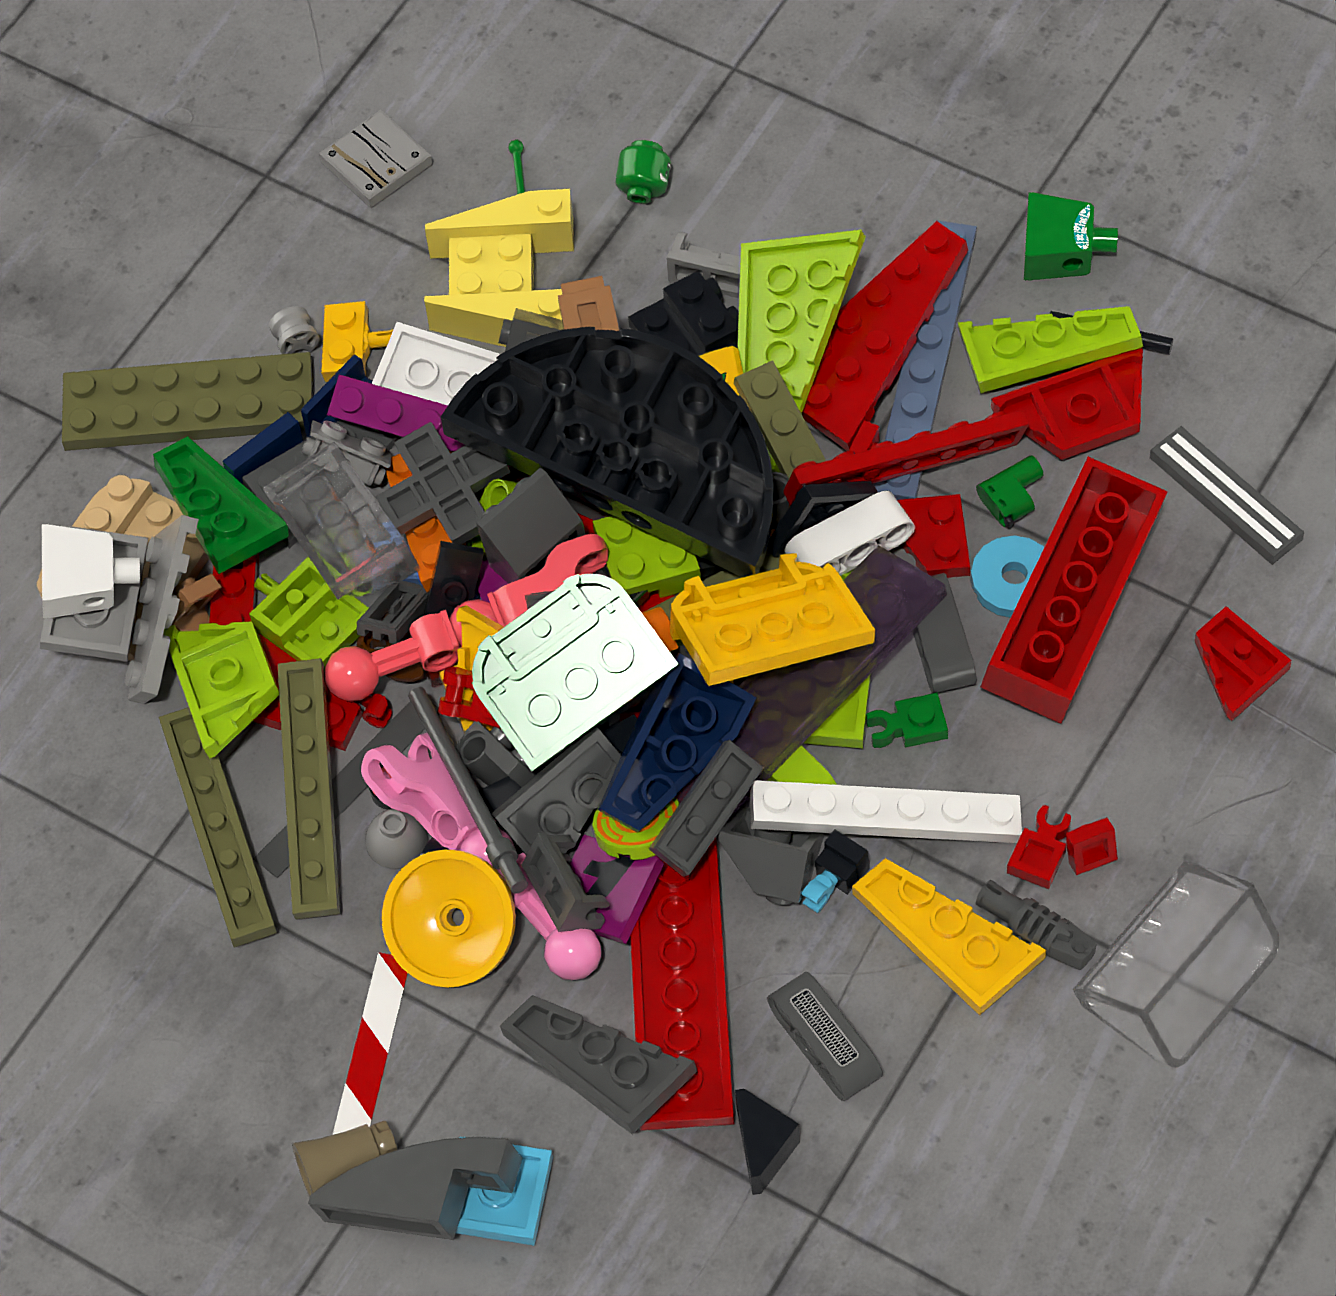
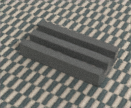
(400, 617)

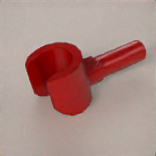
(376, 711)

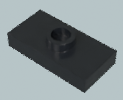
(453, 577)

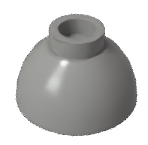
(395, 839)

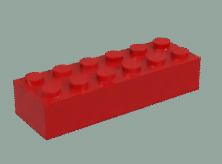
(1073, 590)

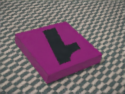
(620, 880)

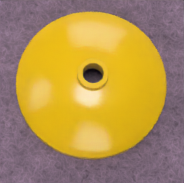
(421, 925)

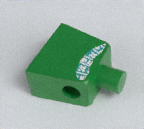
(1062, 238)

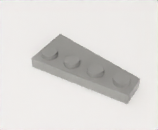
(159, 608)

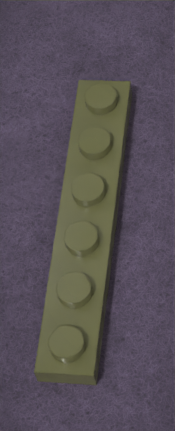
(308, 789)
(218, 831)

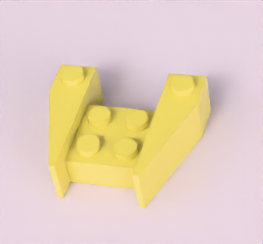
(494, 262)

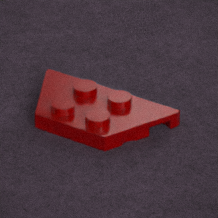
(1081, 405)

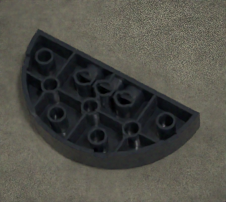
(631, 433)

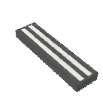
(1226, 495)

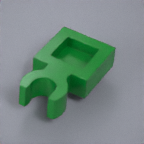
(915, 720)

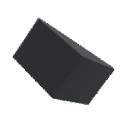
(766, 1138)

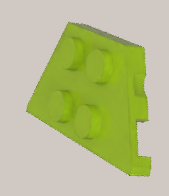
(222, 679)

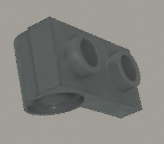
(489, 756)

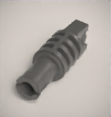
(1038, 925)

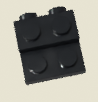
(690, 316)

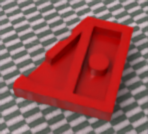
(938, 535)
(1238, 661)

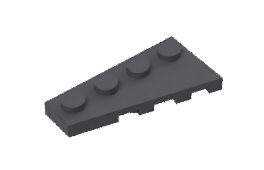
(602, 1066)

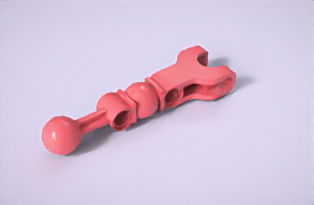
(436, 637)

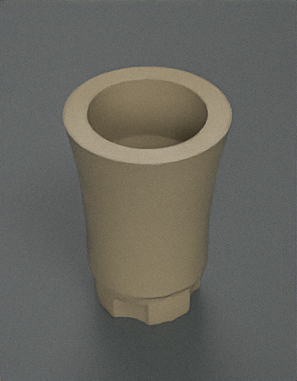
(333, 1155)

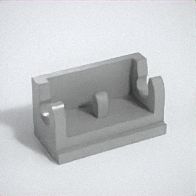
(687, 259)

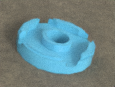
(996, 559)

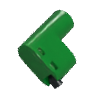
(1006, 493)

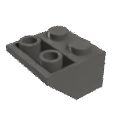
(527, 527)

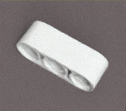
(853, 533)

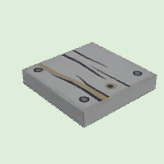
(375, 158)

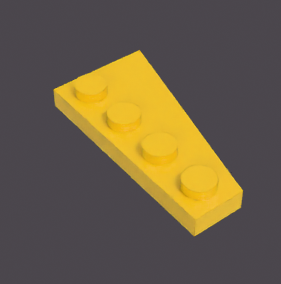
(961, 947)

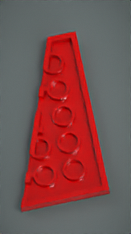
(878, 333)

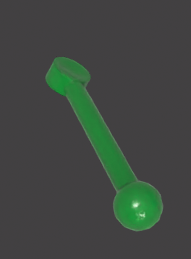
(516, 148)

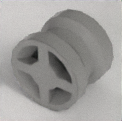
(293, 330)

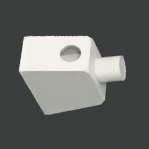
(81, 571)

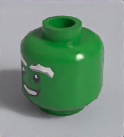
(643, 171)

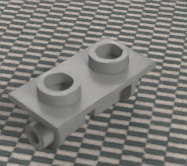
(363, 454)

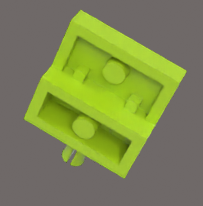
(644, 560)
(305, 614)

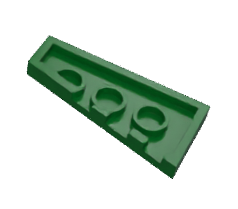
(230, 517)

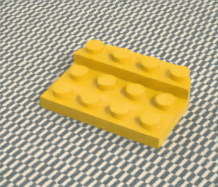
(767, 620)

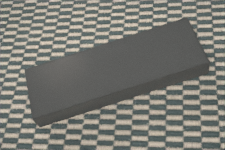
(706, 808)

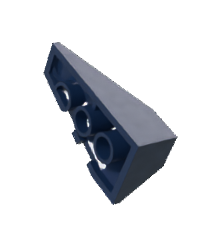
(672, 742)

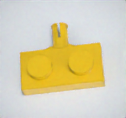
(348, 335)

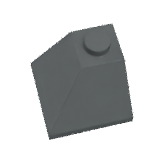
(771, 860)

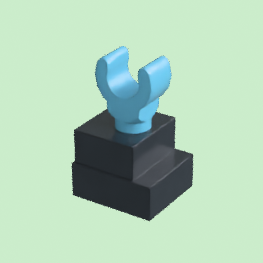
(837, 866)

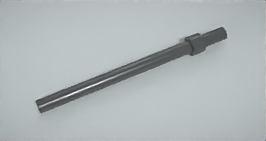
(499, 849)

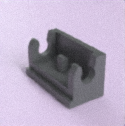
(560, 886)

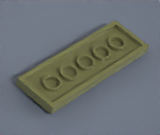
(183, 400)

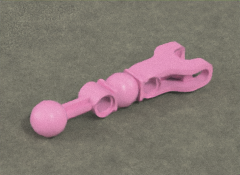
(429, 795)

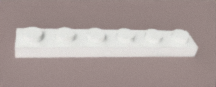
(885, 811)

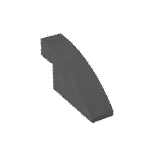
(418, 1186)

